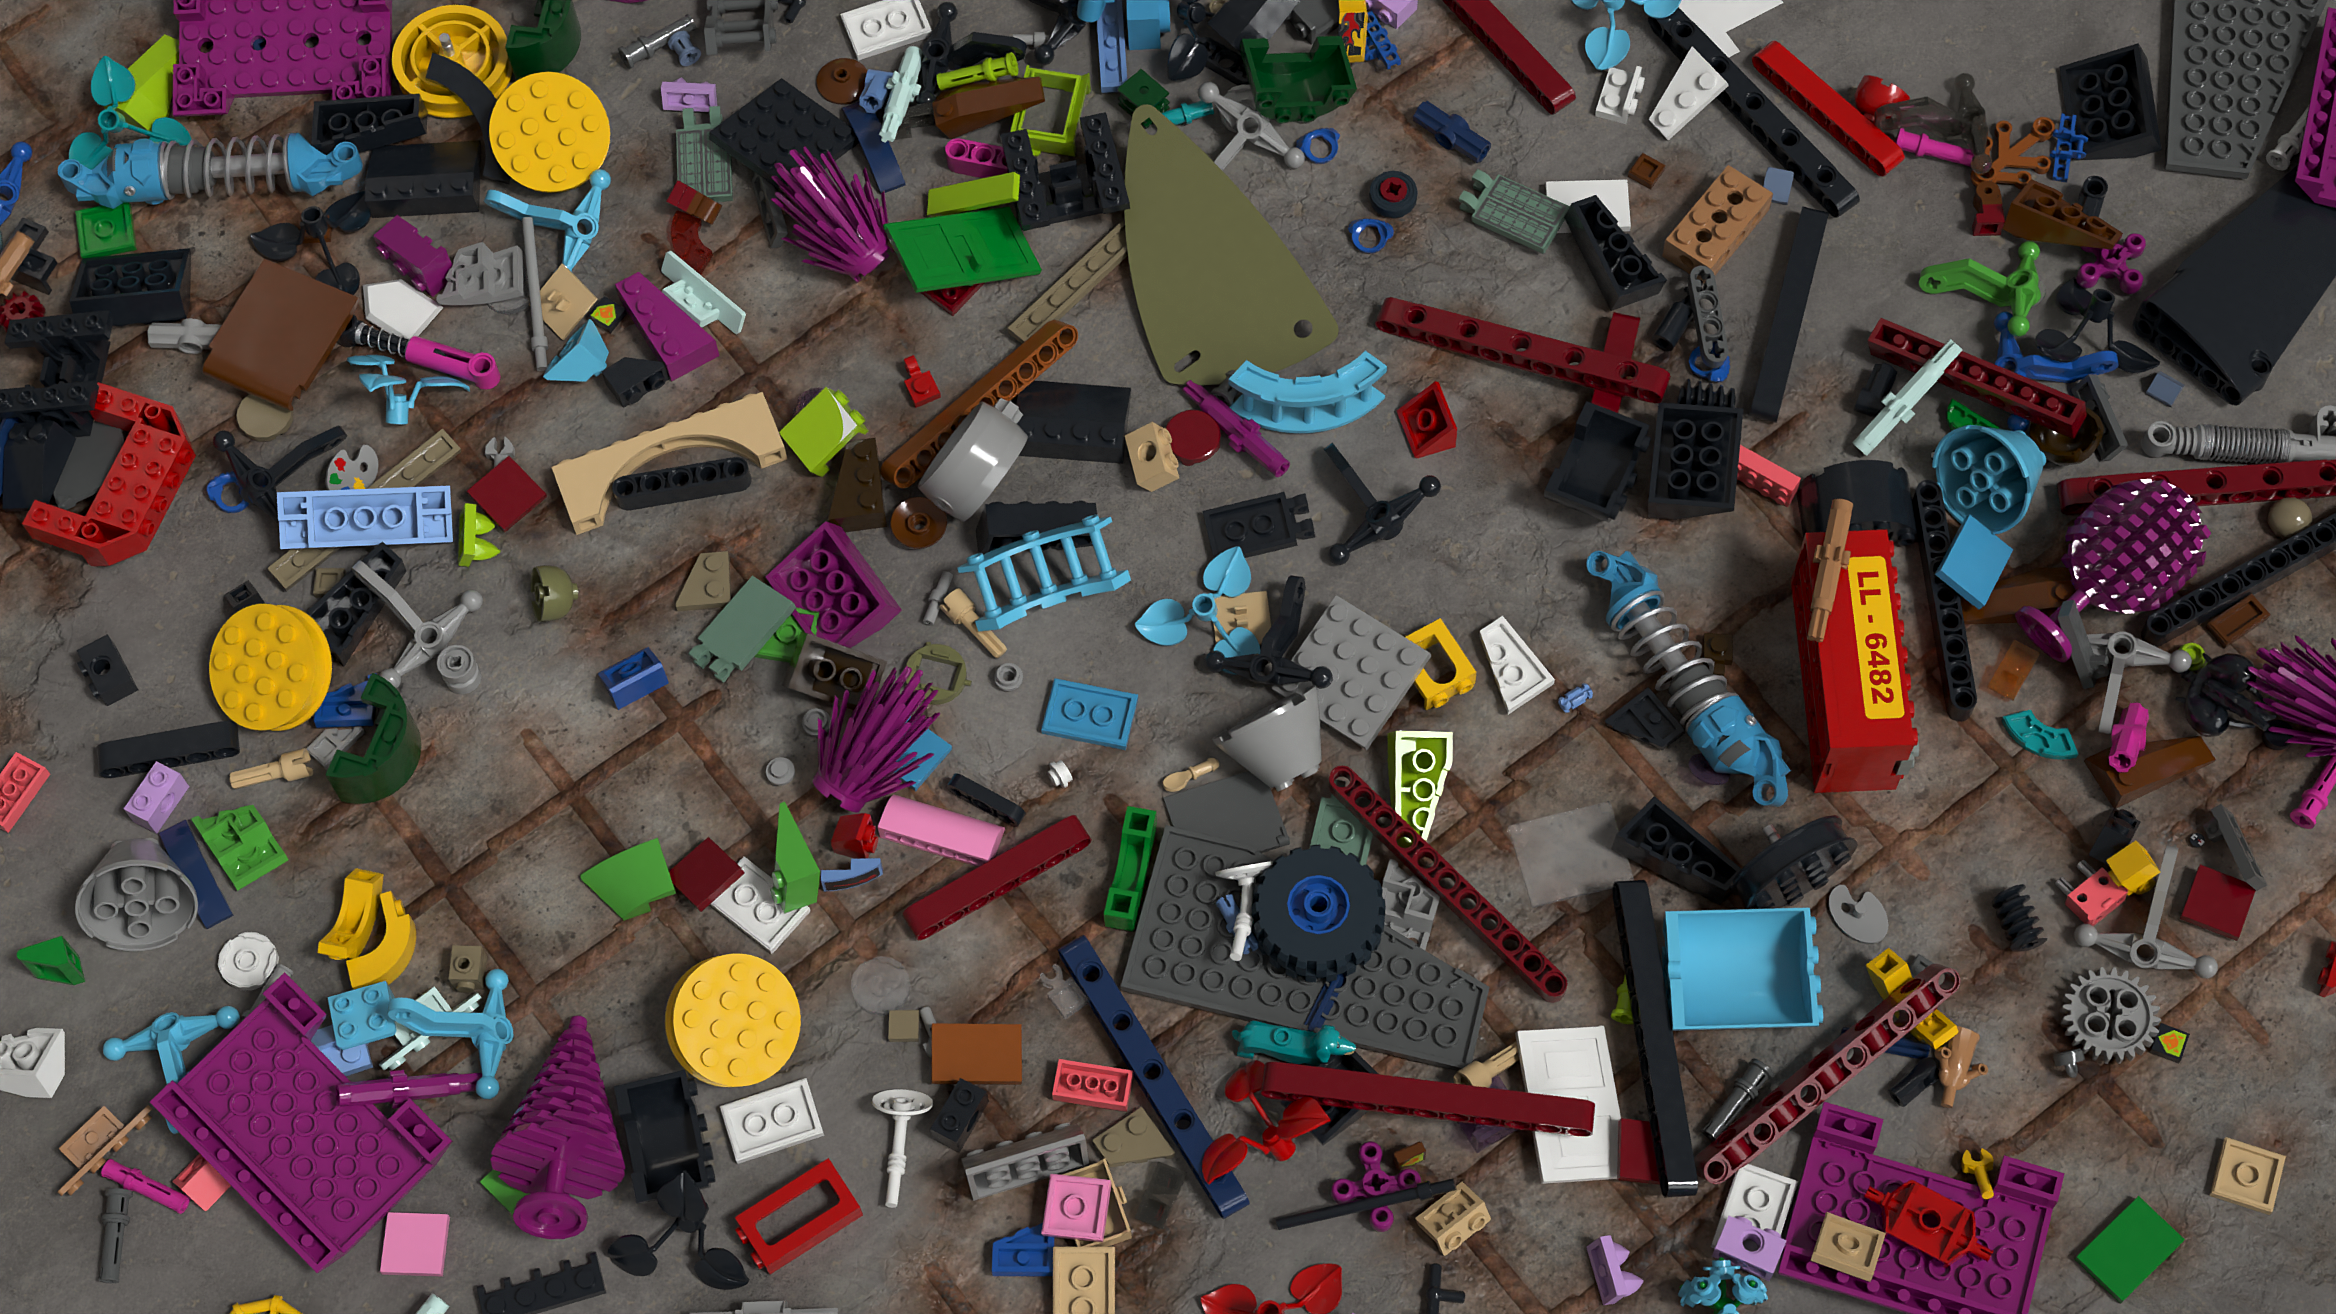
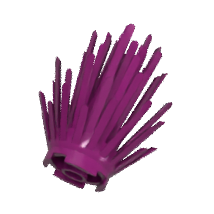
(848, 230)
(2303, 687)
(868, 753)

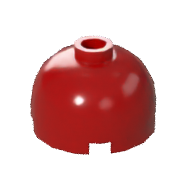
(1872, 95)

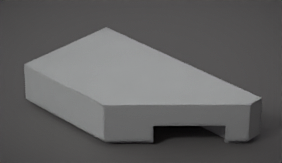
(330, 740)

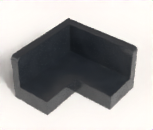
(36, 265)

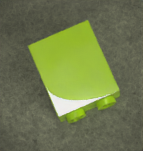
(823, 429)

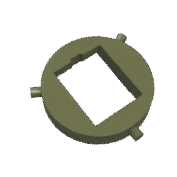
(945, 655)

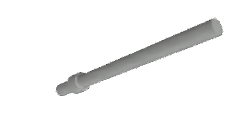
(538, 341)

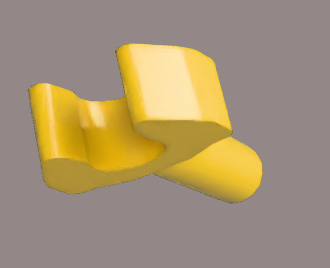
(1980, 1170)

